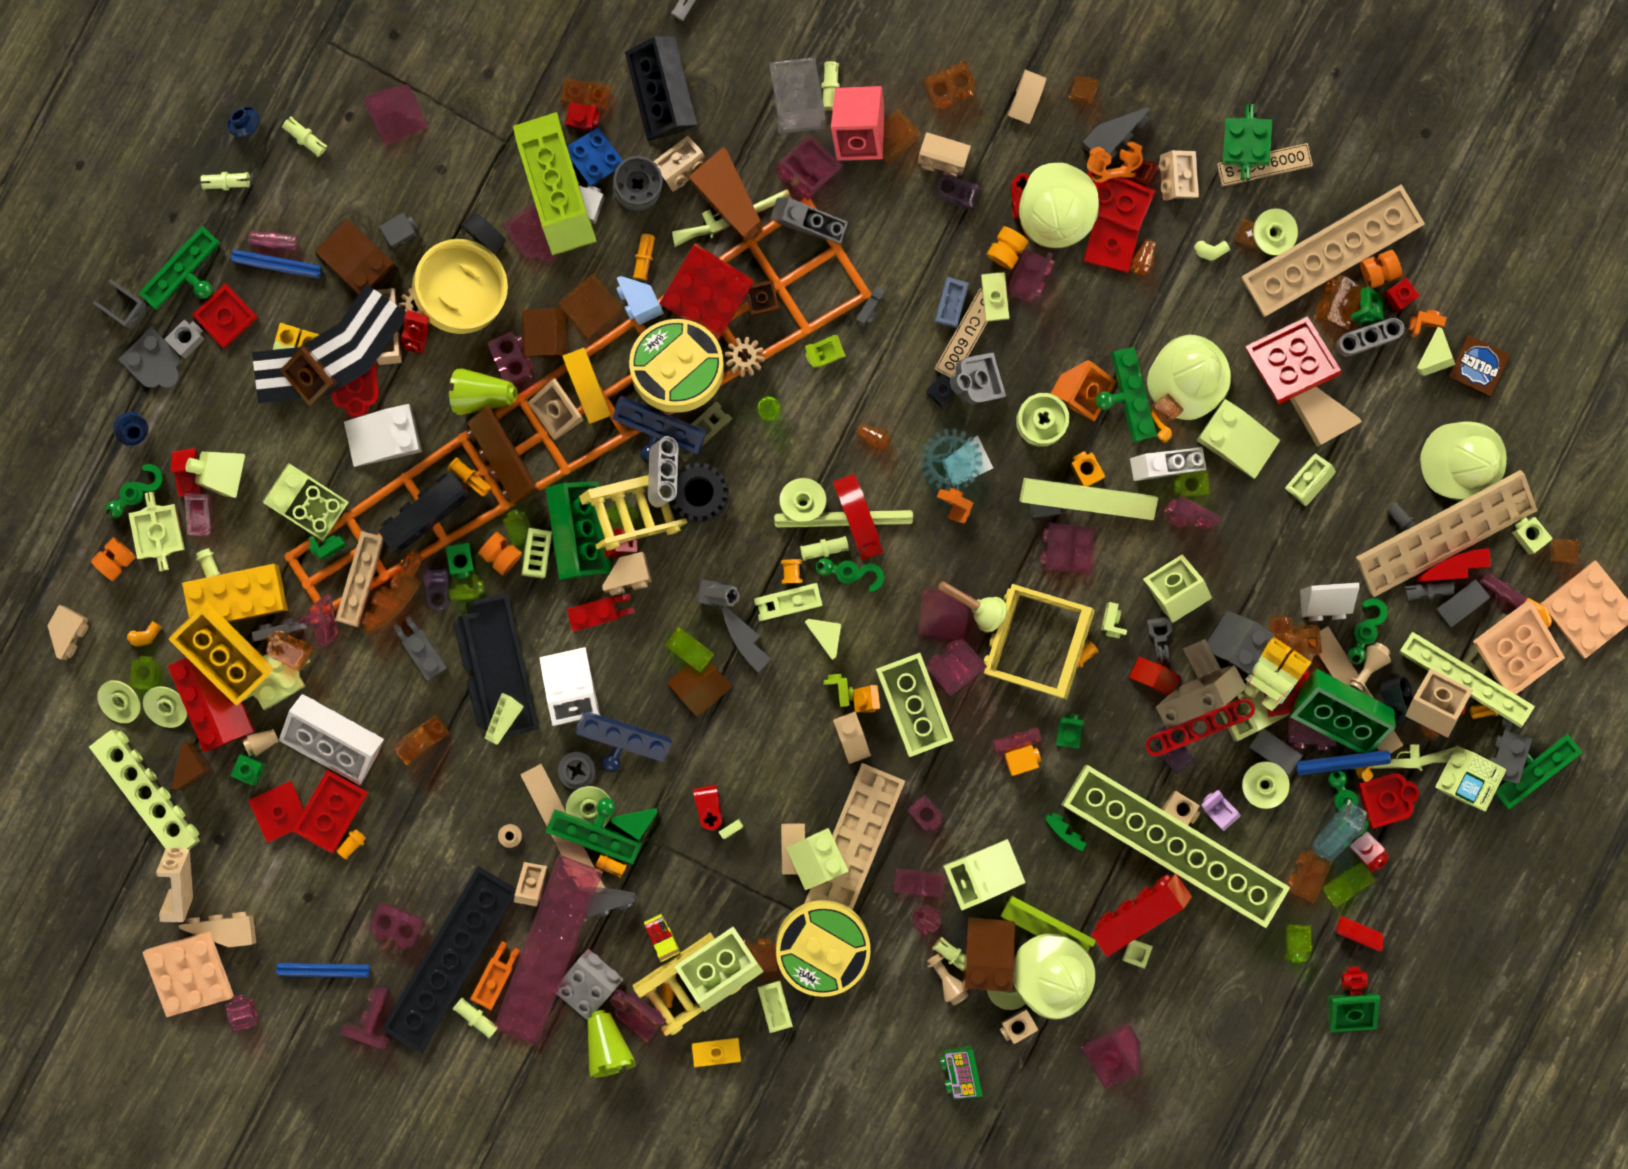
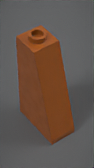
(725, 192)

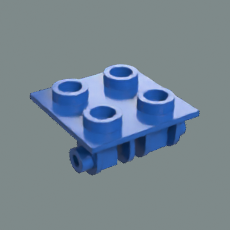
(594, 157)

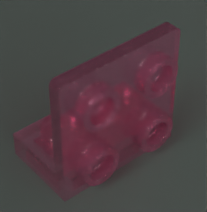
(1029, 274)

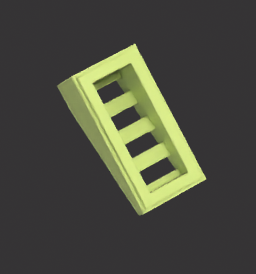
(527, 552)
(503, 717)

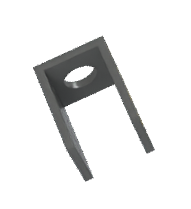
(132, 319)

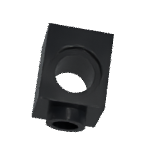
(941, 391)

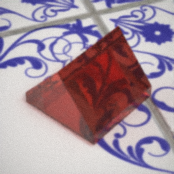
(1146, 173)

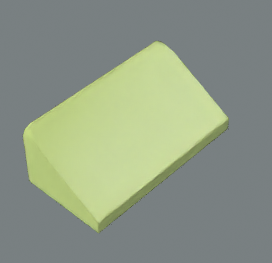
(1310, 479)

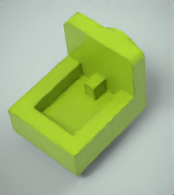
(824, 351)
(845, 692)

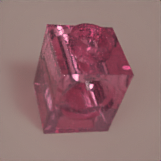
(921, 803)
(241, 1013)

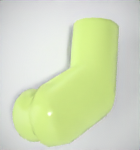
(1211, 252)

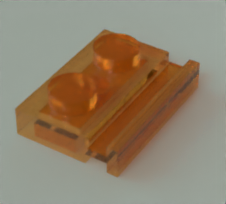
(898, 135)

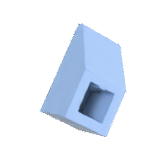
(641, 300)

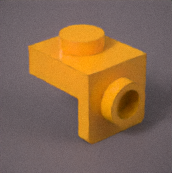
(866, 699)

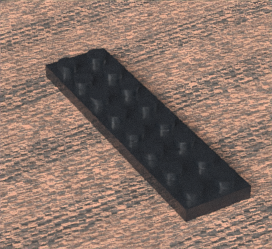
(450, 959)

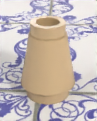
(259, 742)

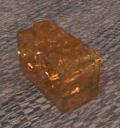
(946, 79)
(1302, 639)

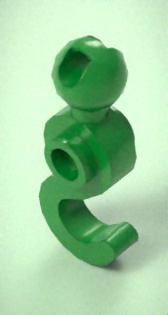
(133, 492)
(848, 572)
(1366, 631)
(1342, 793)

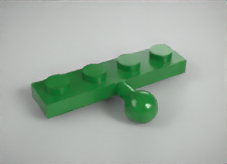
(180, 269)
(1131, 394)
(1538, 771)
(594, 834)

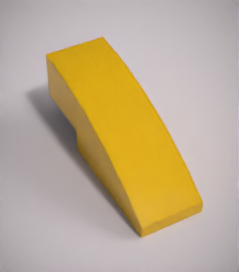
(586, 385)

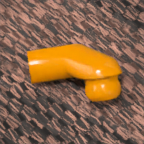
(1543, 612)
(144, 637)

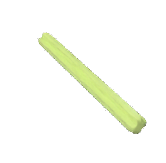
(839, 519)

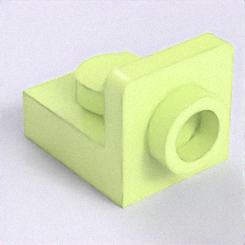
(1112, 616)

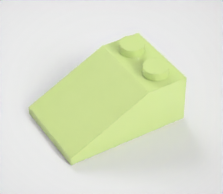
(1238, 439)

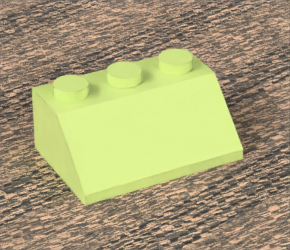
(718, 969)

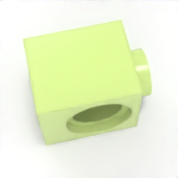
(1541, 535)

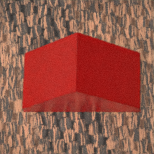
(1154, 676)

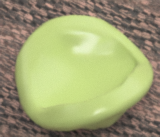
(1058, 205)
(1192, 373)
(1463, 459)
(1053, 975)

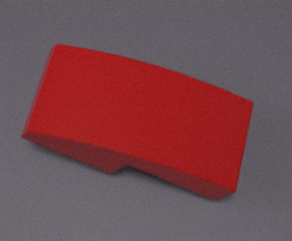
(415, 332)

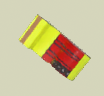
(662, 937)

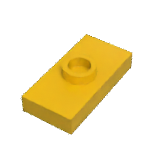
(716, 1052)

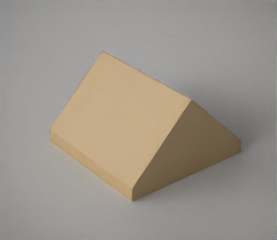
(555, 410)

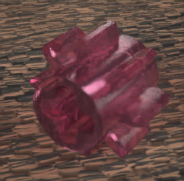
(926, 919)

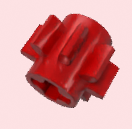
(1354, 981)

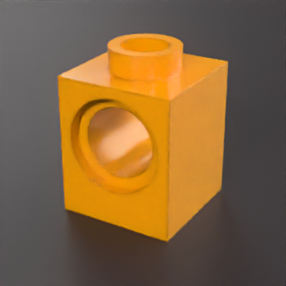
(1087, 480)
(1022, 760)

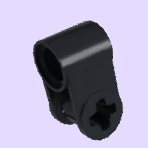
(1398, 696)

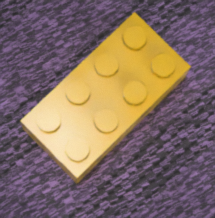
(239, 593)
(221, 653)

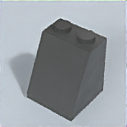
(1239, 642)

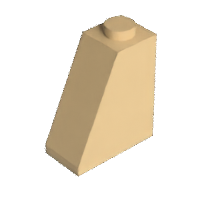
(1323, 415)
(852, 737)

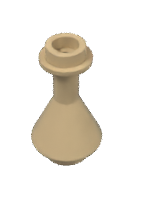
(1376, 657)
(951, 986)

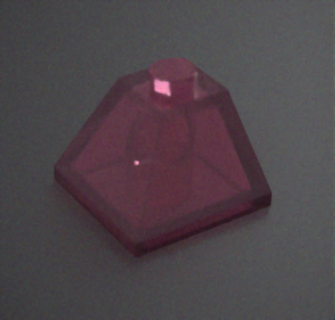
(395, 113)
(942, 615)
(1114, 1055)

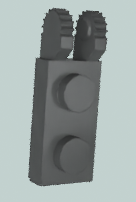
(421, 650)

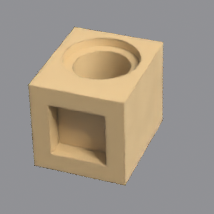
(1171, 808)
(1029, 1026)

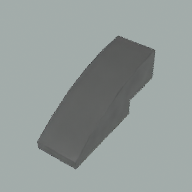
(745, 640)

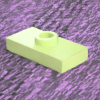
(995, 297)
(775, 1006)

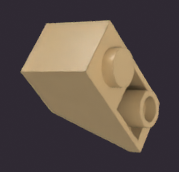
(65, 630)

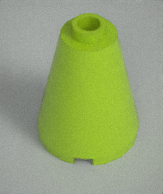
(477, 391)
(606, 1046)

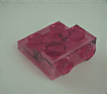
(807, 167)
(1184, 512)
(1068, 548)

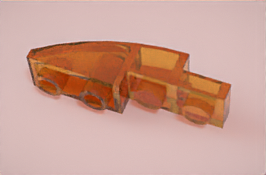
(390, 602)

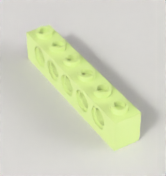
(104, 750)

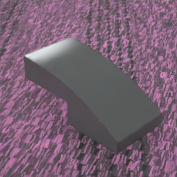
(1463, 602)
(1275, 751)

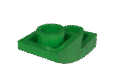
(1057, 824)

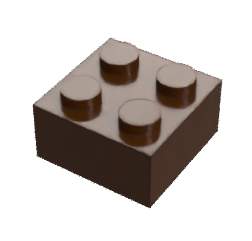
(762, 298)

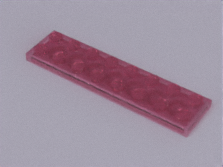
(548, 949)

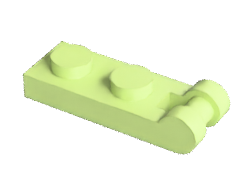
(789, 601)

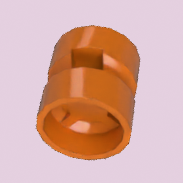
(1378, 270)
(500, 553)
(112, 567)

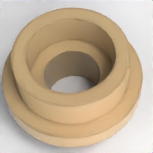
(517, 835)

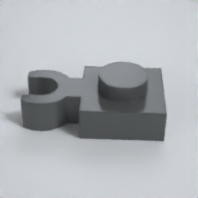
(868, 312)

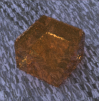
(1084, 89)
(1564, 551)

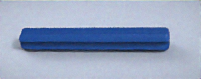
(276, 264)
(1343, 762)
(323, 970)

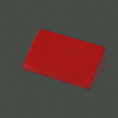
(1359, 933)

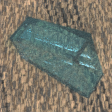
(1340, 831)

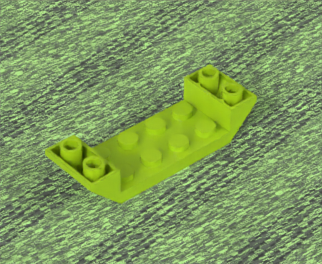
(554, 184)

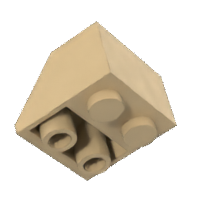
(943, 155)
(628, 572)

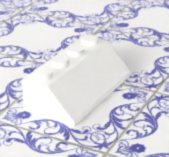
(330, 739)

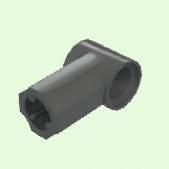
(715, 593)

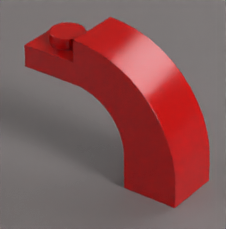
(858, 516)

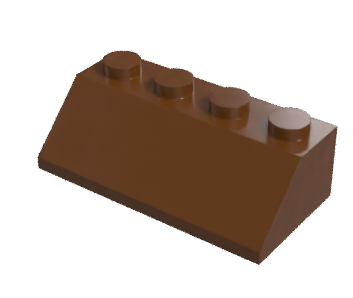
(502, 456)

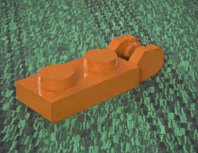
(494, 978)

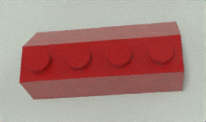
(211, 712)

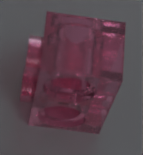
(506, 361)
(398, 919)

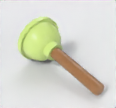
(987, 612)

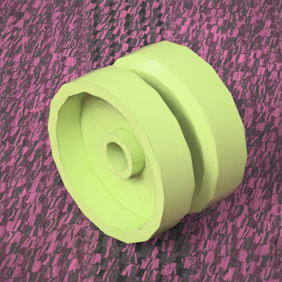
(1044, 406)

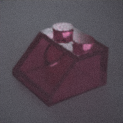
(955, 666)

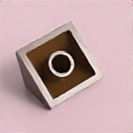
(544, 333)
(308, 375)
(699, 689)
(190, 766)

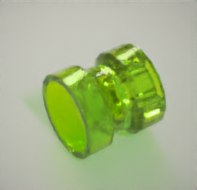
(769, 409)

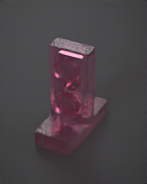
(369, 1021)

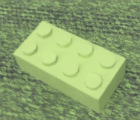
(914, 705)

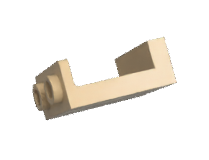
(177, 866)

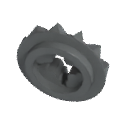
(574, 759)

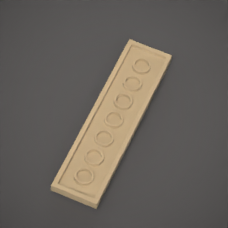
(1332, 251)

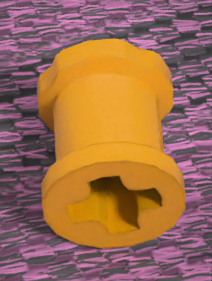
(791, 571)

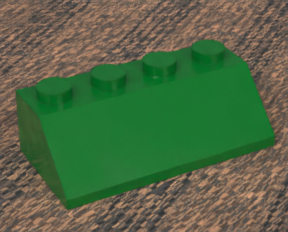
(576, 532)
(1343, 713)

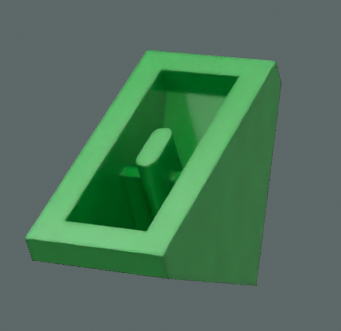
(636, 822)

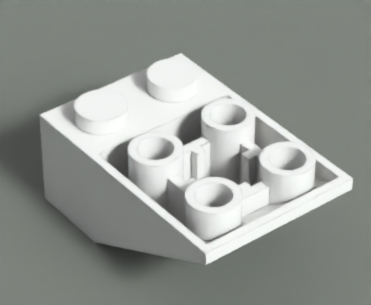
(568, 686)

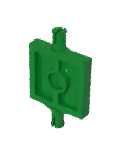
(1247, 142)

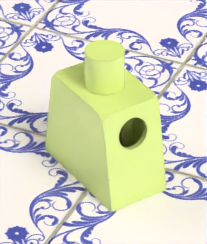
(218, 471)

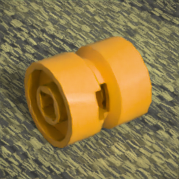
(1006, 250)

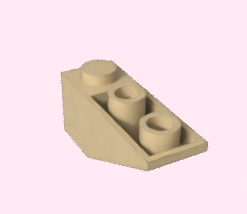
(228, 931)

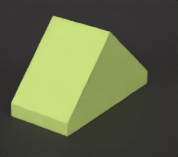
(1437, 355)
(827, 635)

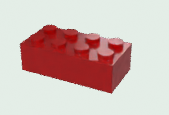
(1140, 915)

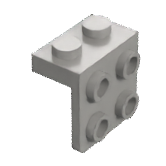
(588, 984)

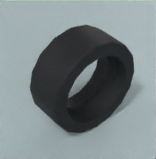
(483, 232)

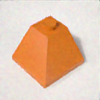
(1081, 386)

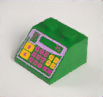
(962, 1072)

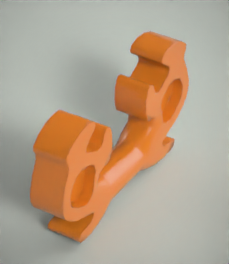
(1100, 159)

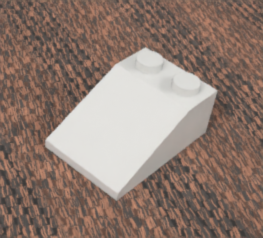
(383, 435)
(1328, 600)

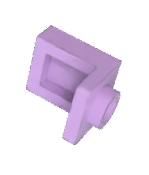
(1220, 810)

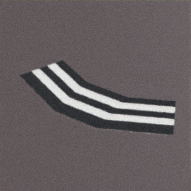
(344, 350)

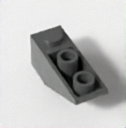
(1114, 132)
(808, 220)
(608, 899)

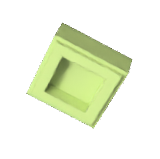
(731, 829)
(1137, 953)

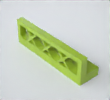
(1041, 923)

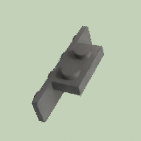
(1511, 752)

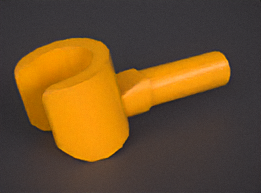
(1165, 433)
(1364, 773)

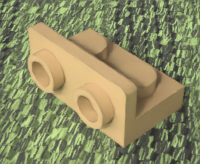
(680, 162)
(1179, 175)

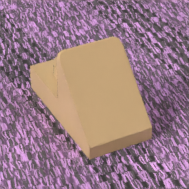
(530, 884)

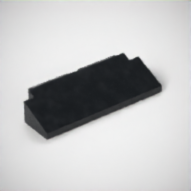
(494, 656)

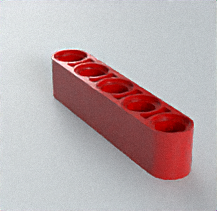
(1189, 731)

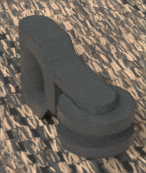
(1155, 623)

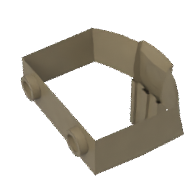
(1209, 692)

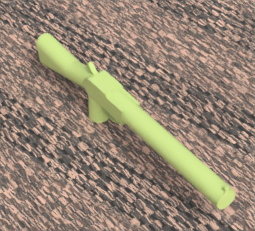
(714, 227)
(1416, 761)

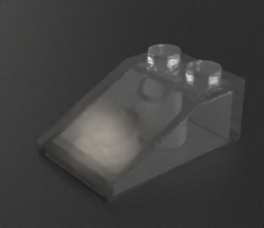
(797, 95)

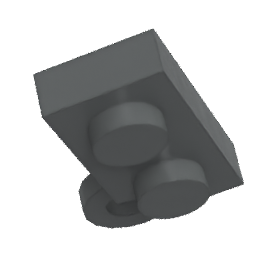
(287, 626)

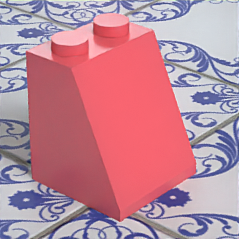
(858, 123)

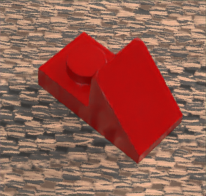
(184, 480)

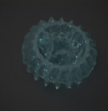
(940, 458)

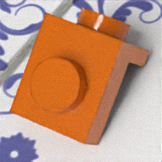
(1430, 319)
(961, 506)

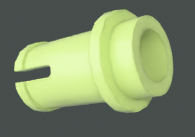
(207, 563)

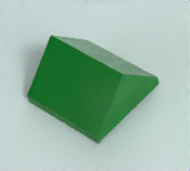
(1353, 1012)

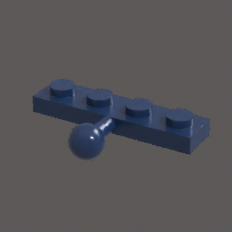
(658, 426)
(622, 737)

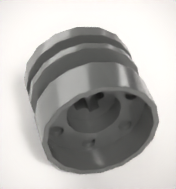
(637, 170)

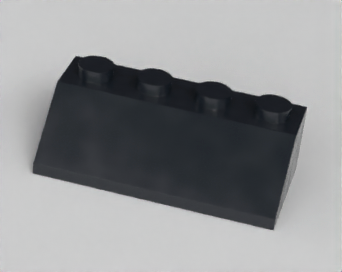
(660, 87)
(424, 513)

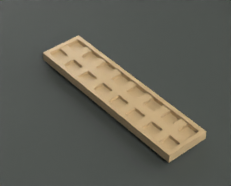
(1446, 533)
(860, 833)

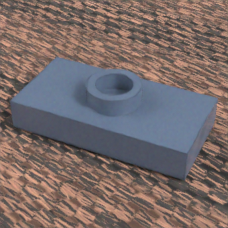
(951, 302)

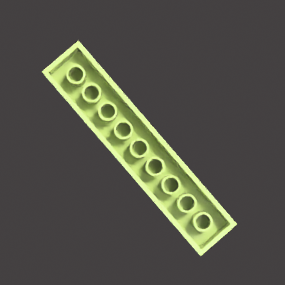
(1175, 846)

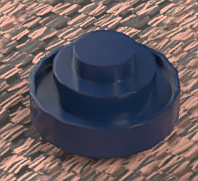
(243, 122)
(130, 428)

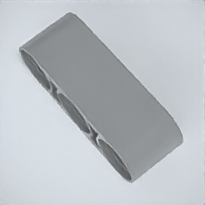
(1380, 332)
(657, 480)

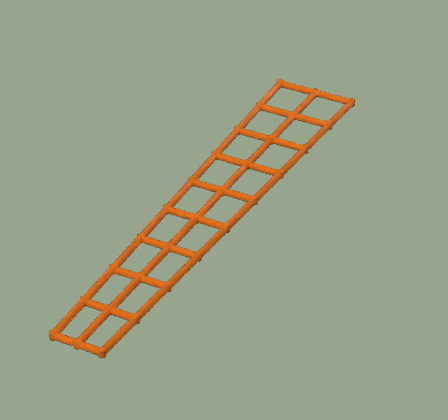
(544, 436)

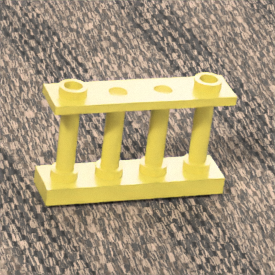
(617, 493)
(667, 974)

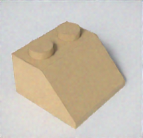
(1438, 702)

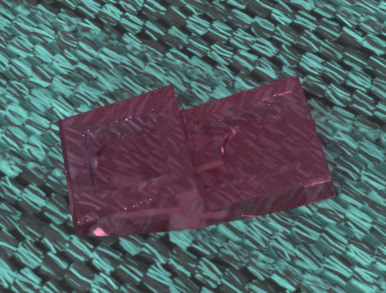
(918, 882)

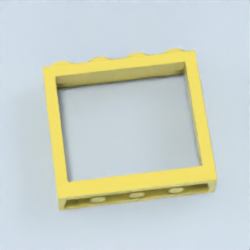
(998, 640)

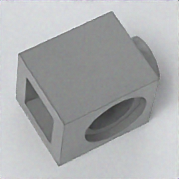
(175, 336)

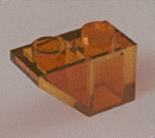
(420, 740)

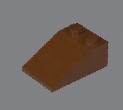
(355, 257)
(989, 955)

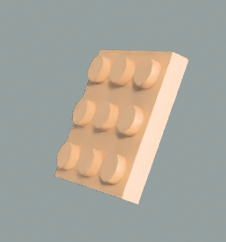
(1588, 609)
(1519, 648)
(188, 974)

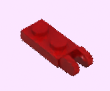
(597, 612)

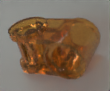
(289, 651)

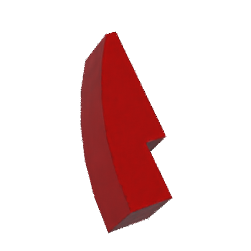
(1457, 566)

